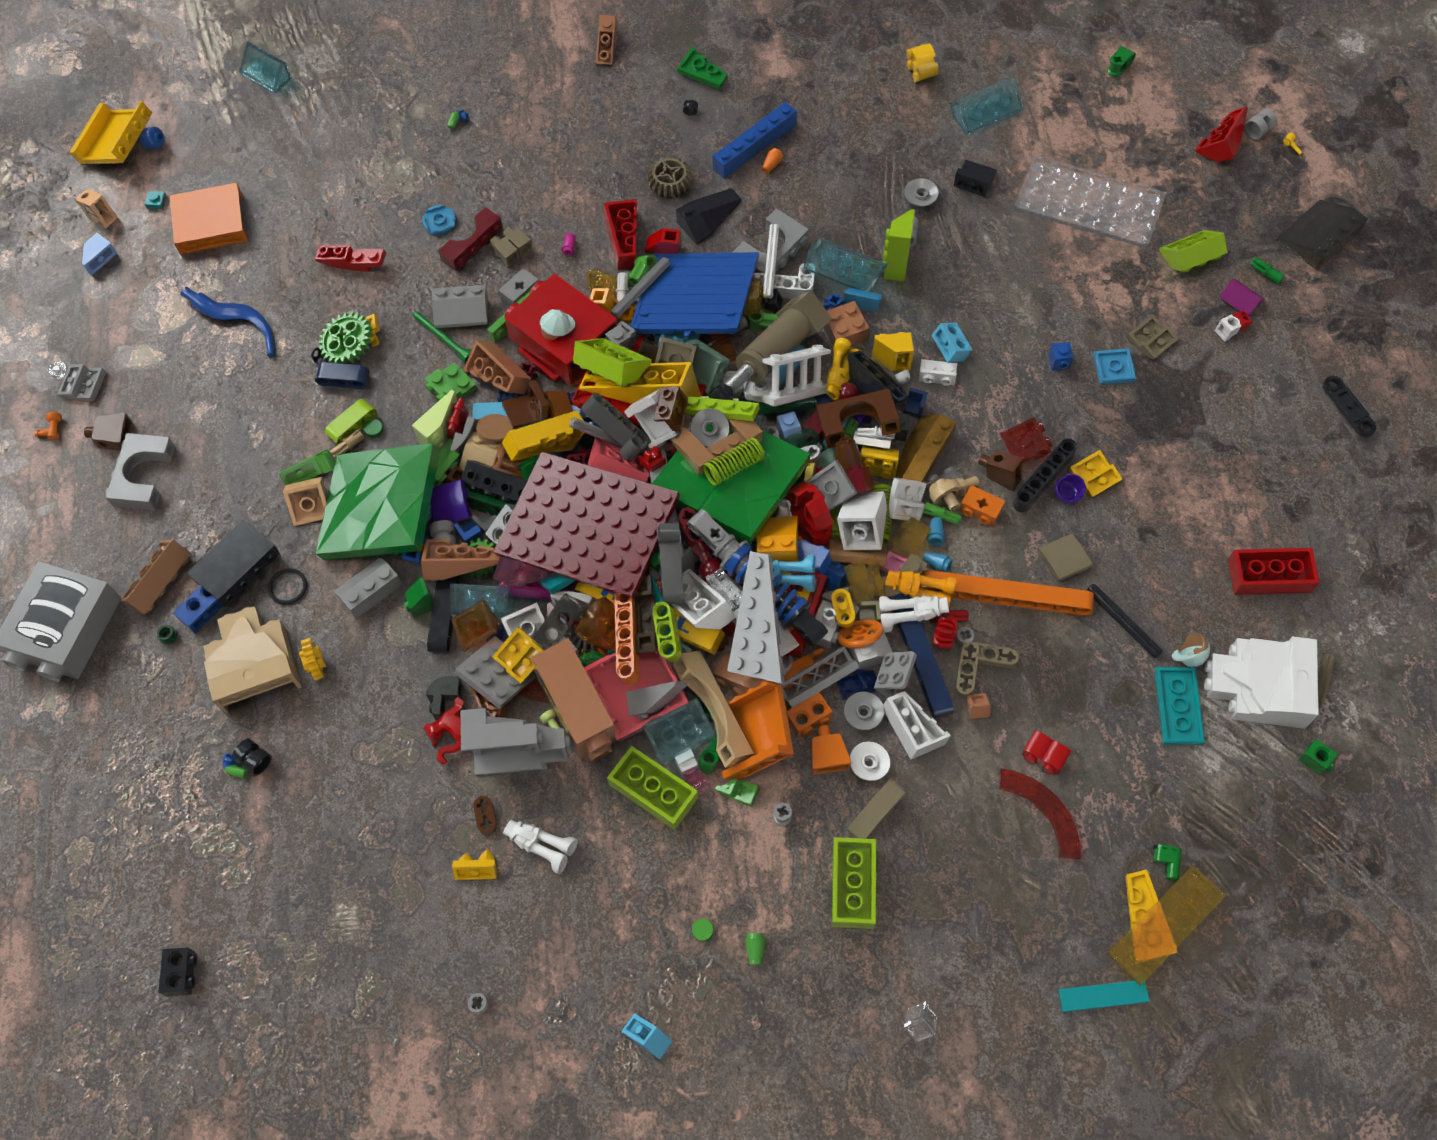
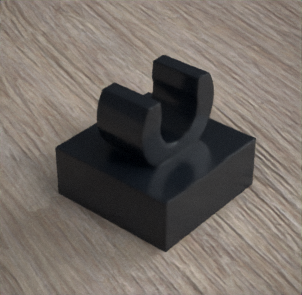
(774, 303)

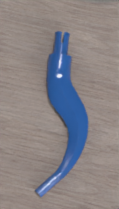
(230, 311)

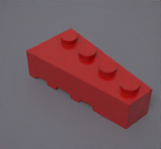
(621, 227)

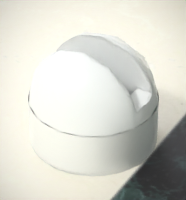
(903, 377)

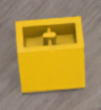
(894, 351)
(881, 461)

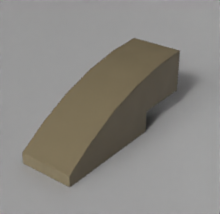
(876, 810)

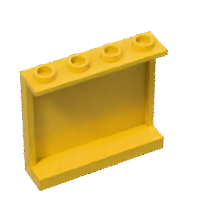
(110, 134)

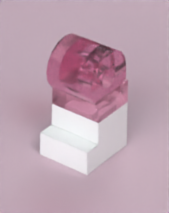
(690, 770)

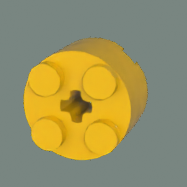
(922, 62)

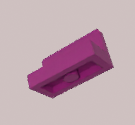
(1241, 297)

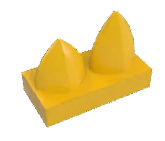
(471, 869)

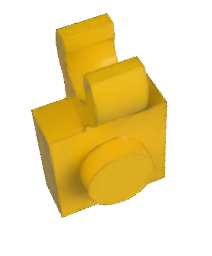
(374, 320)

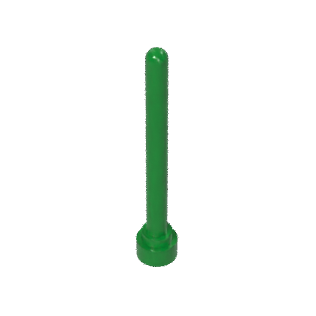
(463, 353)

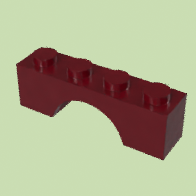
(457, 253)

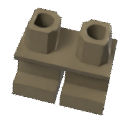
(512, 246)

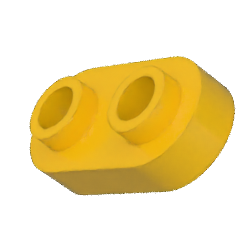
(843, 609)

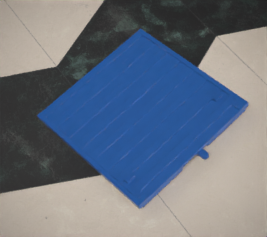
(697, 294)

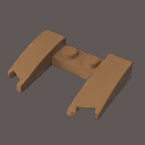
(697, 454)

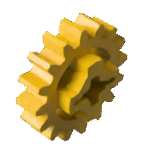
(312, 659)

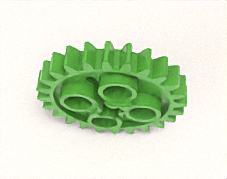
(345, 338)

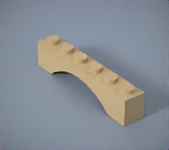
(731, 742)

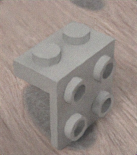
(894, 672)

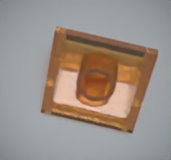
(475, 625)

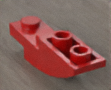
(350, 259)

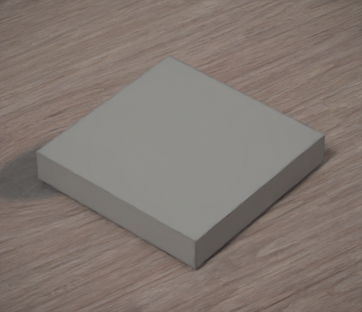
(833, 484)

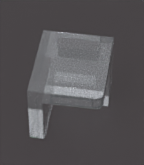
(920, 1022)

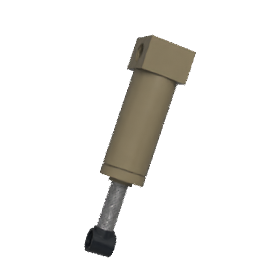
(795, 322)

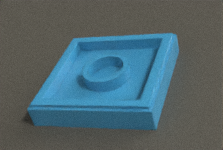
(1114, 366)

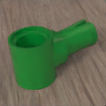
(709, 754)

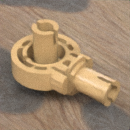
(947, 490)

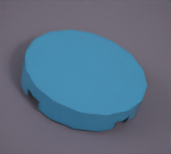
(439, 220)

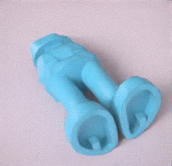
(807, 565)

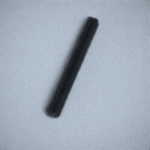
(1126, 622)

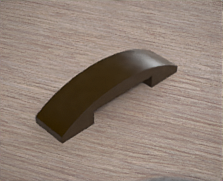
(644, 602)

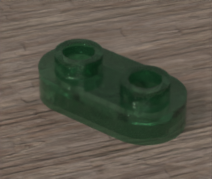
(800, 438)

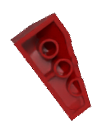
(1225, 139)

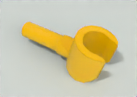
(1289, 141)

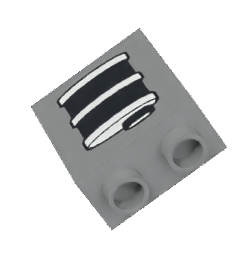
(56, 622)

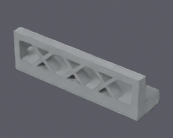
(821, 683)

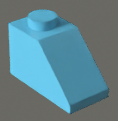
(647, 1036)

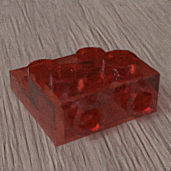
(1027, 440)

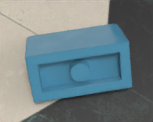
(864, 299)

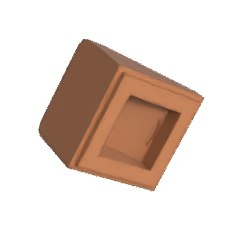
(978, 706)

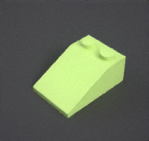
(433, 424)

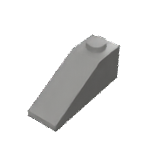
(652, 699)

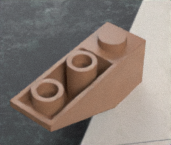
(606, 39)

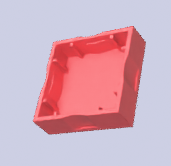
(612, 690)

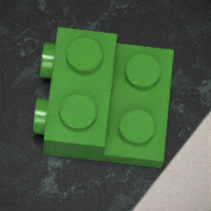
(449, 379)

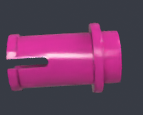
(568, 248)

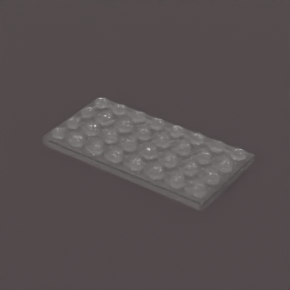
(1090, 201)

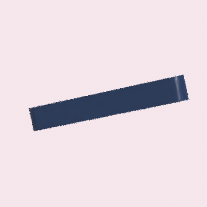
(925, 664)

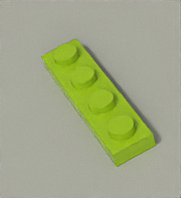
(731, 409)

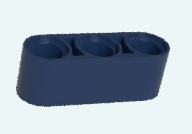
(342, 375)

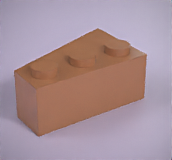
(735, 682)

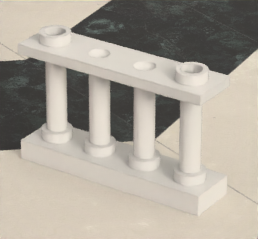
(803, 389)

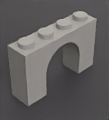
(790, 233)
(137, 449)

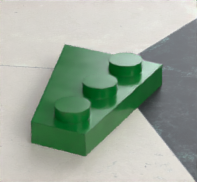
(698, 68)

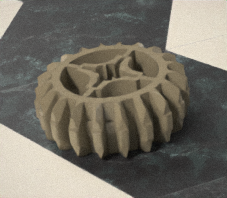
(669, 177)

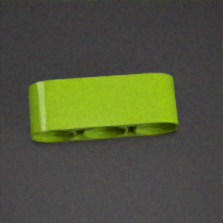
(350, 421)
(670, 640)

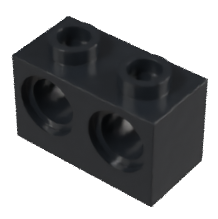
(171, 972)

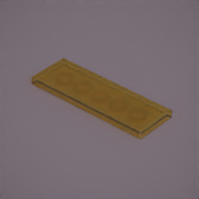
(1166, 925)

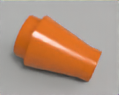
(773, 158)

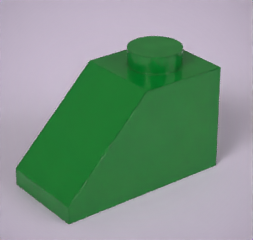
(418, 598)

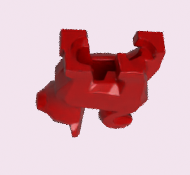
(448, 722)

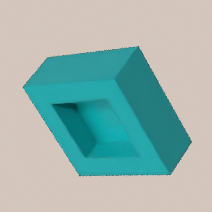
(155, 200)

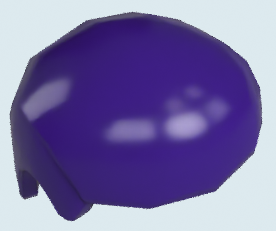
(1070, 488)

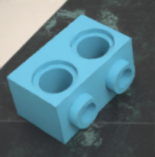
(952, 342)

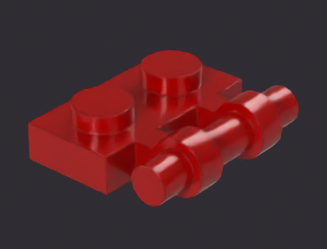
(458, 419)

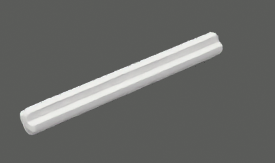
(771, 261)

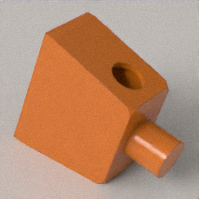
(829, 752)

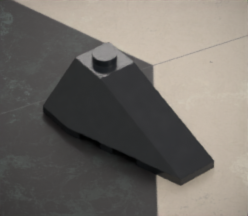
(704, 214)

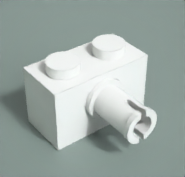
(826, 616)

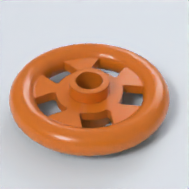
(860, 633)

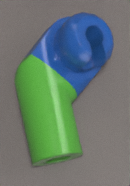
(457, 116)
(232, 768)

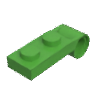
(319, 463)

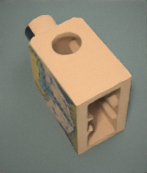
(92, 204)

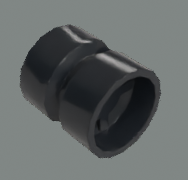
(252, 757)

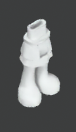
(924, 609)
(529, 836)

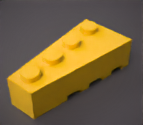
(545, 436)

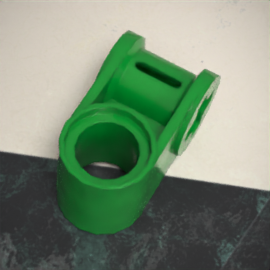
(1120, 61)

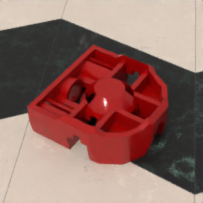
(812, 512)

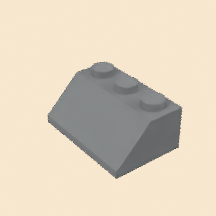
(460, 306)
(368, 587)

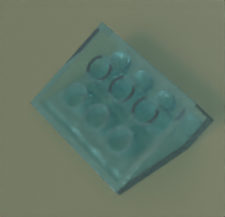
(843, 265)

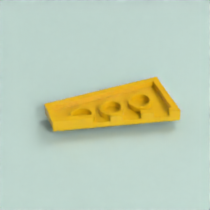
(1140, 896)

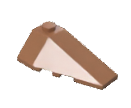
(447, 560)

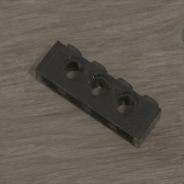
(567, 605)

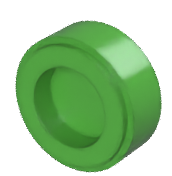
(702, 930)

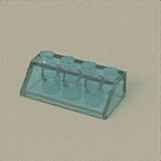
(987, 105)

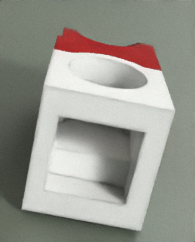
(1233, 324)

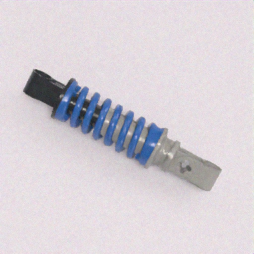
(735, 561)

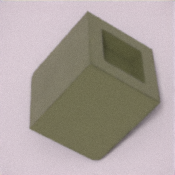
(869, 610)

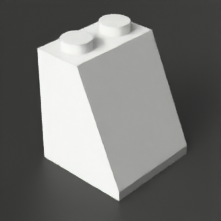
(863, 521)

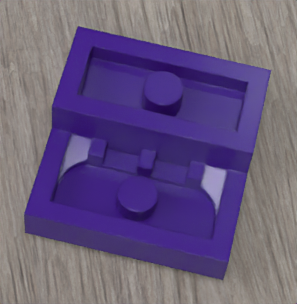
(450, 502)

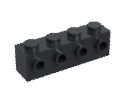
(492, 481)

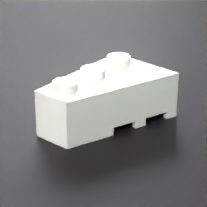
(913, 727)

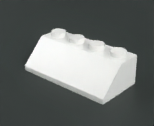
(702, 604)

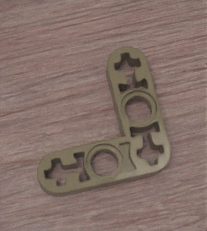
(978, 656)

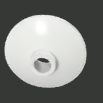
(876, 755)

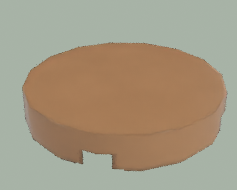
(493, 428)

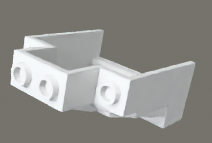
(1267, 681)

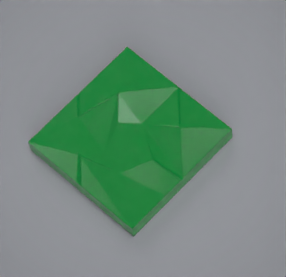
(745, 499)
(378, 502)

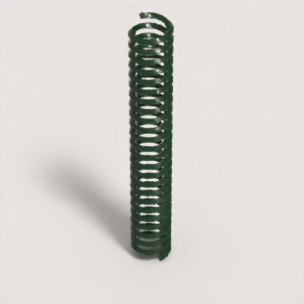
(789, 406)

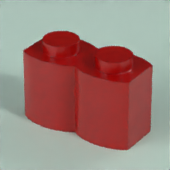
(1046, 752)

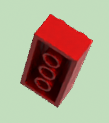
(1273, 571)

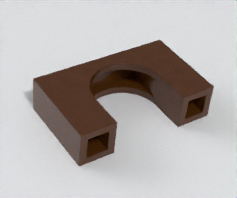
(875, 404)

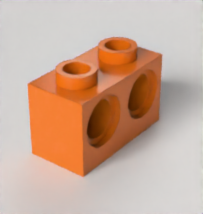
(805, 711)

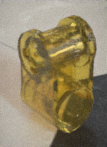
(602, 281)

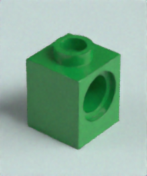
(1318, 748)

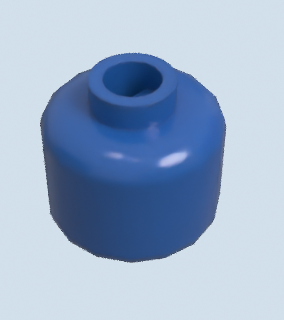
(152, 138)

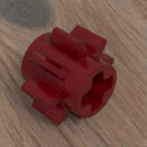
(530, 370)

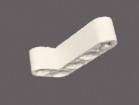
(791, 286)

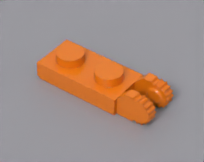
(803, 663)

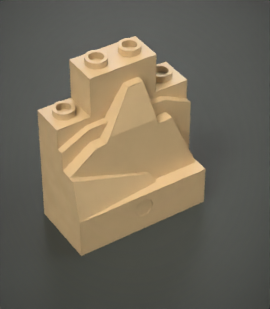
(248, 658)

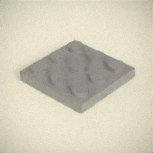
(489, 676)

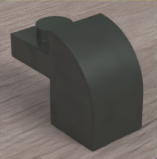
(441, 691)

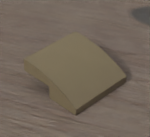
(1152, 337)
(1065, 557)

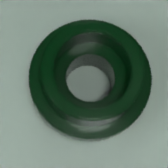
(163, 631)

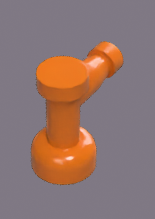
(51, 433)

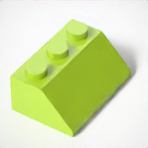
(1194, 250)

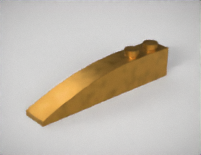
(925, 447)

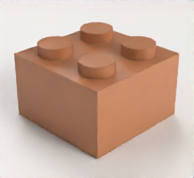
(847, 323)

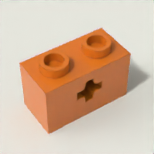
(976, 498)

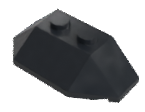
(871, 377)

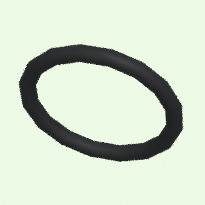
(282, 572)

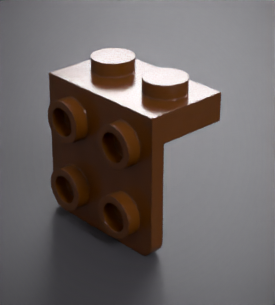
(528, 408)

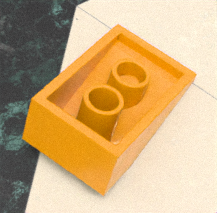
(779, 538)

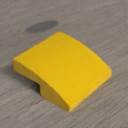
(1096, 473)
(516, 654)

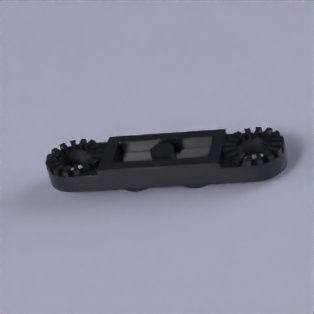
(1349, 406)

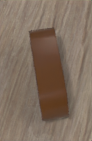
(490, 815)

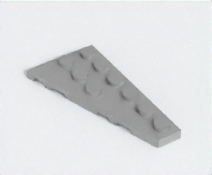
(757, 634)

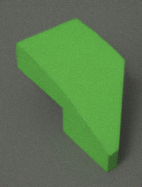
(740, 791)

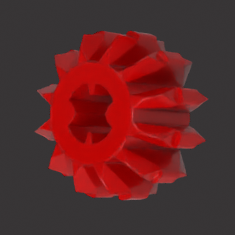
(945, 632)

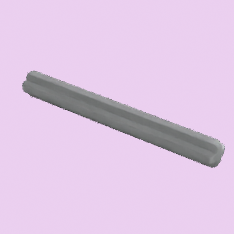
(640, 287)
(594, 431)

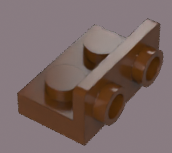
(671, 407)

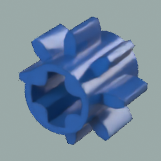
(833, 301)

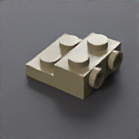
(675, 351)

